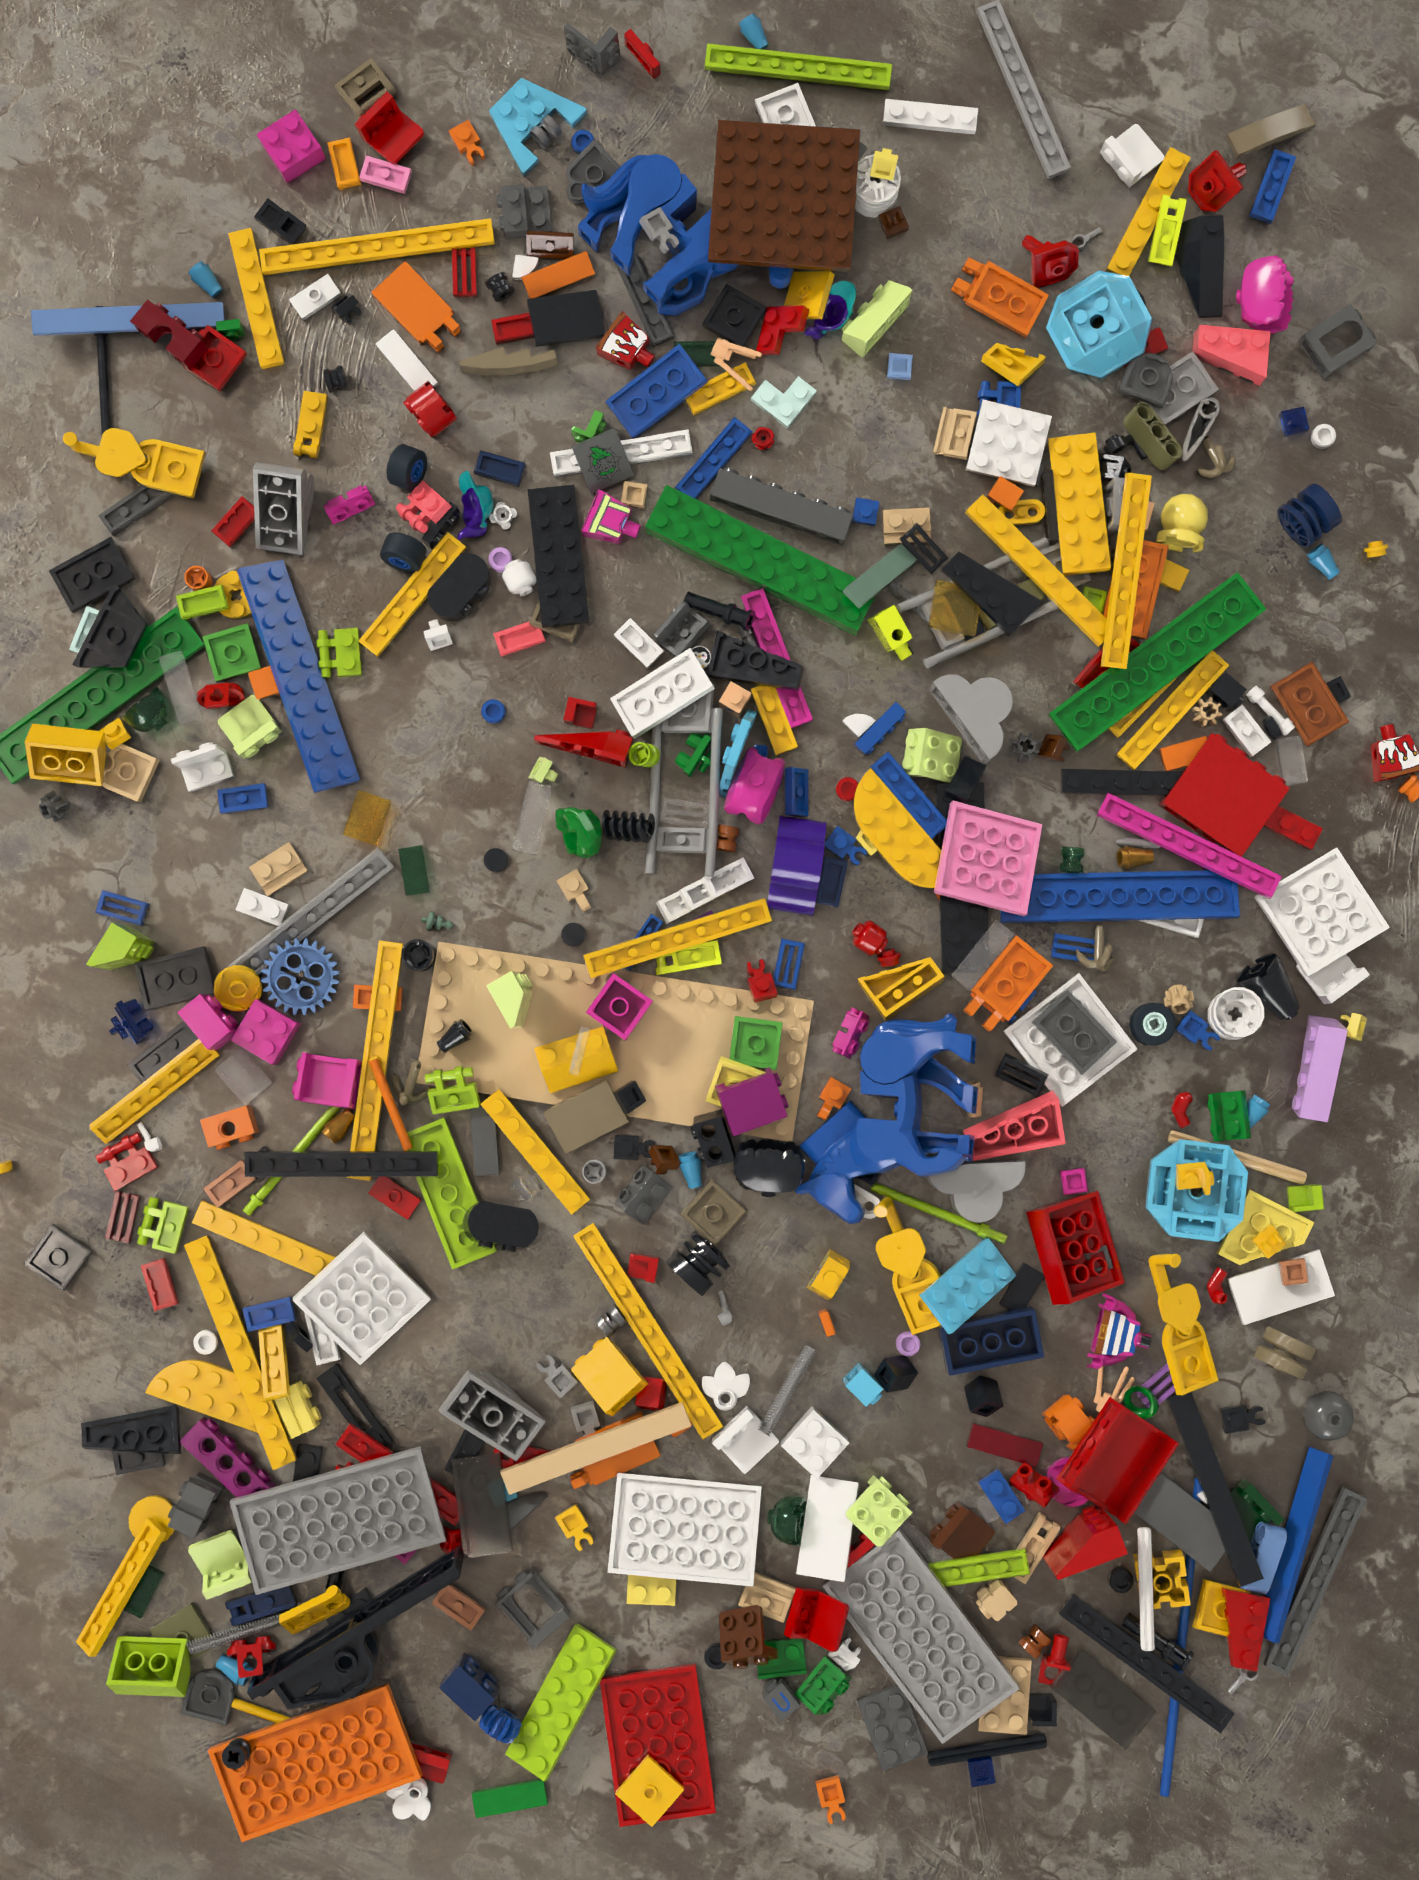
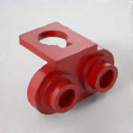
(220, 695)
(241, 1650)

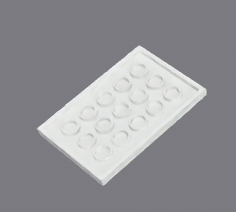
(684, 1529)

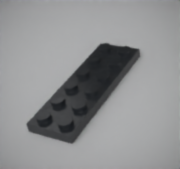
(558, 556)

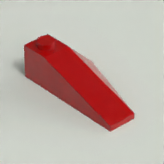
(600, 746)

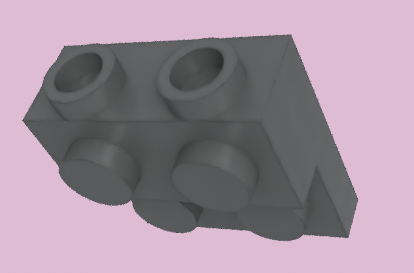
(523, 210)

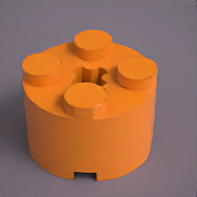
(1068, 1420)

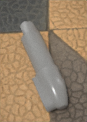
(1137, 843)

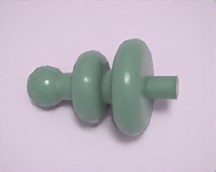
(438, 923)

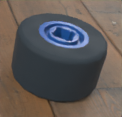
(406, 467)
(403, 552)

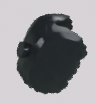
(769, 1166)

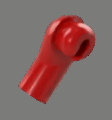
(1179, 1108)
(1215, 1288)

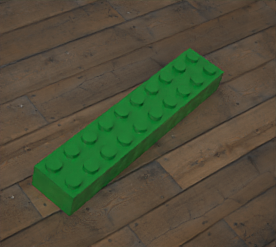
(756, 558)

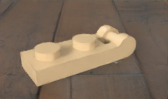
(1036, 1544)

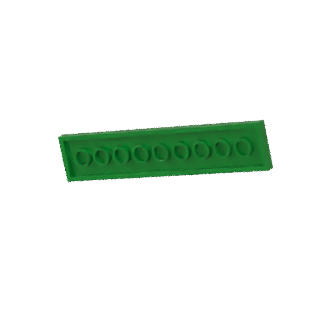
(1157, 662)
(101, 690)

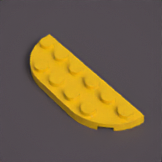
(895, 832)
(205, 1390)

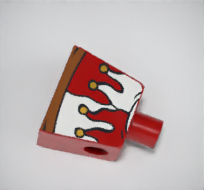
(625, 344)
(1393, 755)

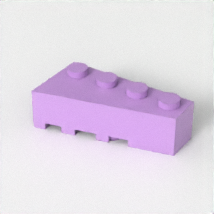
(1319, 1067)

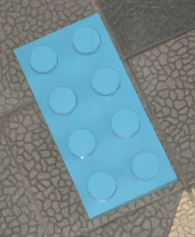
(967, 1285)

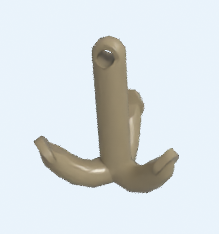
(1218, 458)
(1102, 957)
(406, 1094)

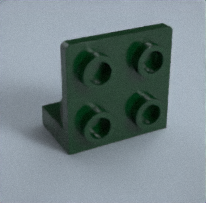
(1253, 1507)

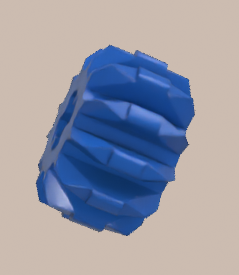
(500, 1724)

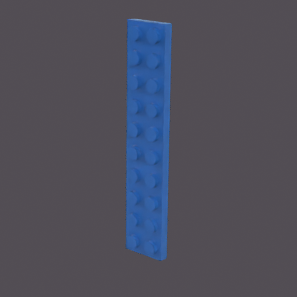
(298, 675)
(1129, 897)

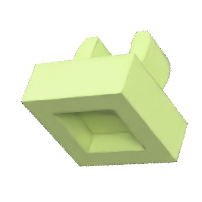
(541, 771)

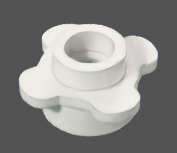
(501, 509)

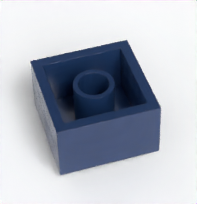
(470, 1686)

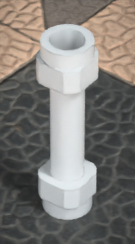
(1256, 695)

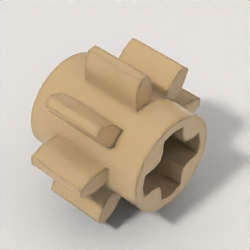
(1201, 715)
(1179, 999)

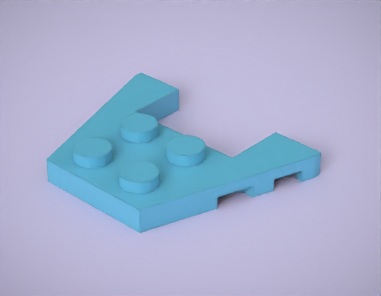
(523, 109)
(732, 754)

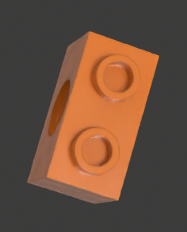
(215, 1127)

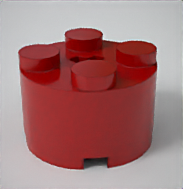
(430, 409)

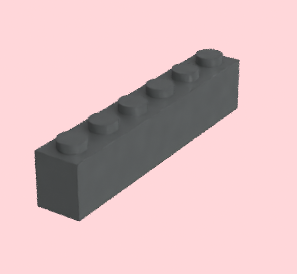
(780, 506)

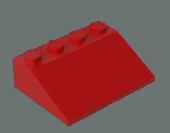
(1063, 1236)
(1085, 1543)

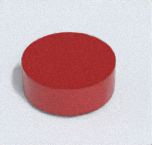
(846, 789)

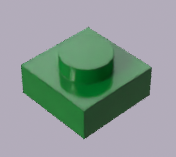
(230, 328)

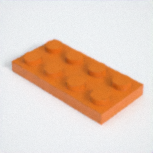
(1149, 579)

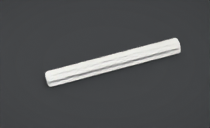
(1145, 1589)

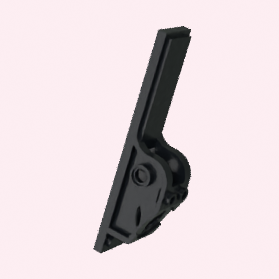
(345, 1652)

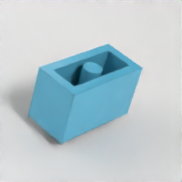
(863, 1385)

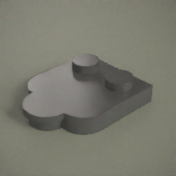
(590, 167)

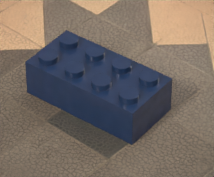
(992, 1341)

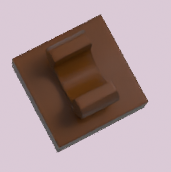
(893, 222)
(1052, 747)
(664, 1158)

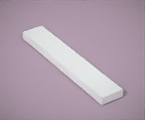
(637, 451)

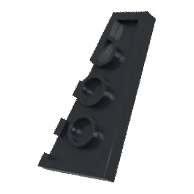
(995, 596)
(748, 664)
(135, 1432)

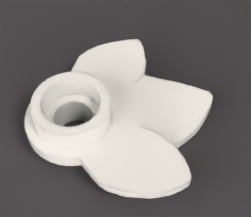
(725, 1383)
(411, 1802)

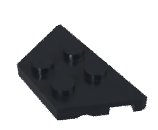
(113, 634)

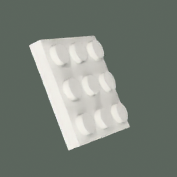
(1008, 443)

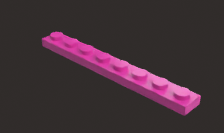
(1189, 846)

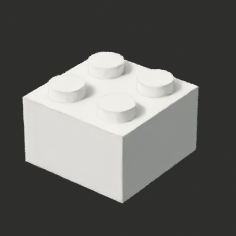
(814, 1442)

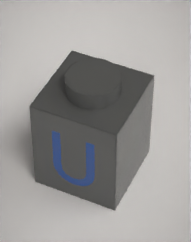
(780, 1698)

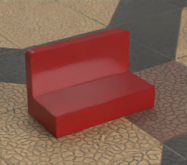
(432, 1762)

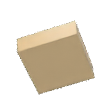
(634, 494)

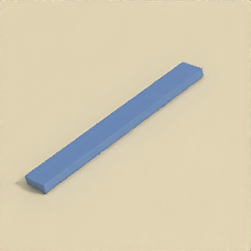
(118, 318)

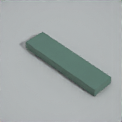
(879, 576)

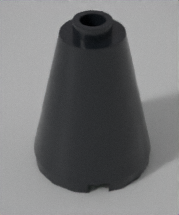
(1271, 985)

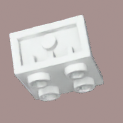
(204, 766)
(1335, 979)
(744, 1441)

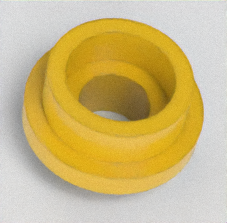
(1376, 549)

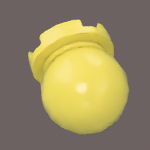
(1183, 521)

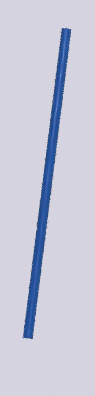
(1174, 1705)

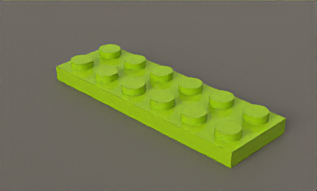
(449, 1193)
(561, 1702)

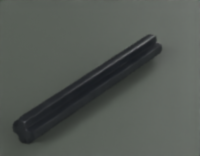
(987, 1749)

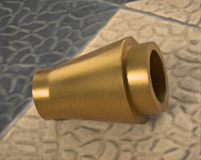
(1132, 857)
(338, 1126)

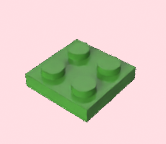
(232, 652)
(756, 1042)

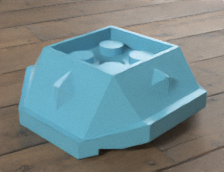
(1117, 341)
(1201, 1215)

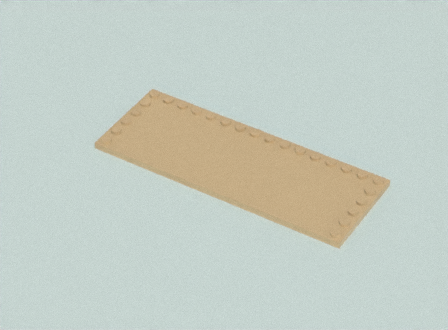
(667, 1054)

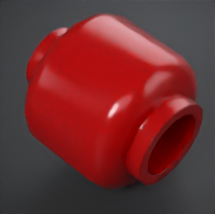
(869, 938)

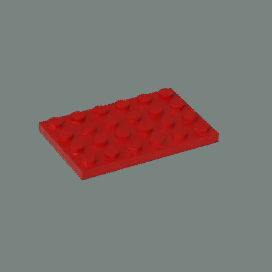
(662, 1718)

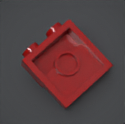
(219, 360)

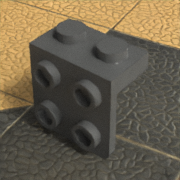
(598, 56)

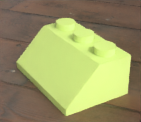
(876, 317)
(512, 997)

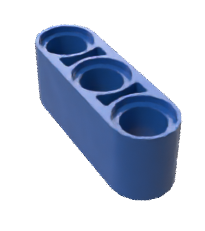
(832, 1130)

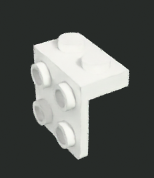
(1131, 154)

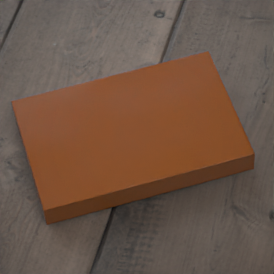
(1309, 704)

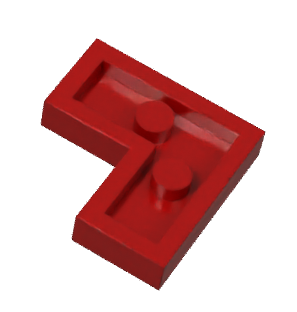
(777, 322)

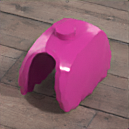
(1266, 295)
(754, 786)

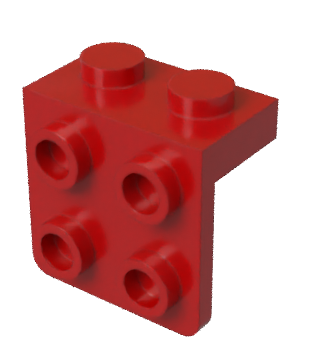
(388, 129)
(816, 1618)

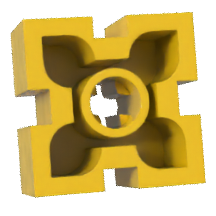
(1174, 1588)

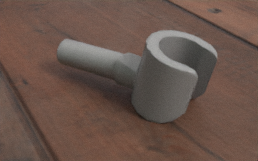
(1085, 238)
(725, 1317)
(1241, 1679)

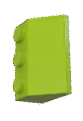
(120, 948)
(150, 1666)

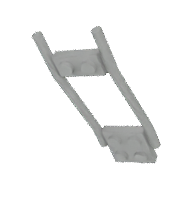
(954, 643)
(695, 718)

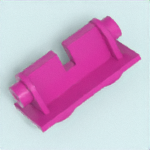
(340, 509)
(856, 1023)

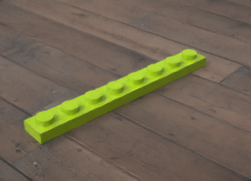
(798, 66)

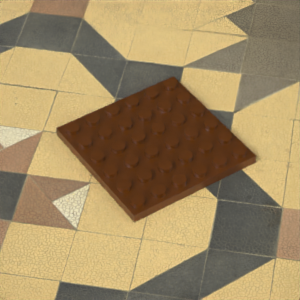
(784, 195)

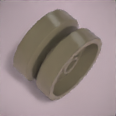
(1284, 1353)

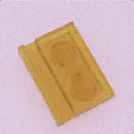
(367, 817)

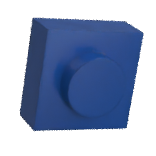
(865, 511)

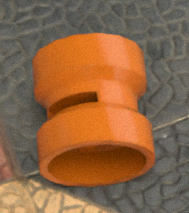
(197, 575)

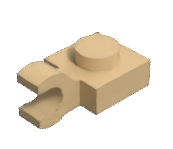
(573, 888)

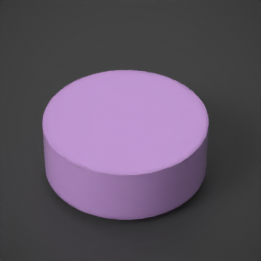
(499, 558)
(907, 1343)

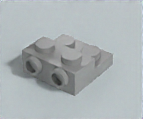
(1112, 503)

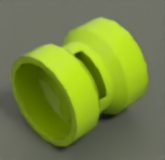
(638, 754)

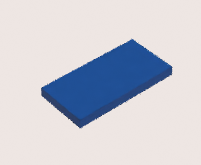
(656, 391)

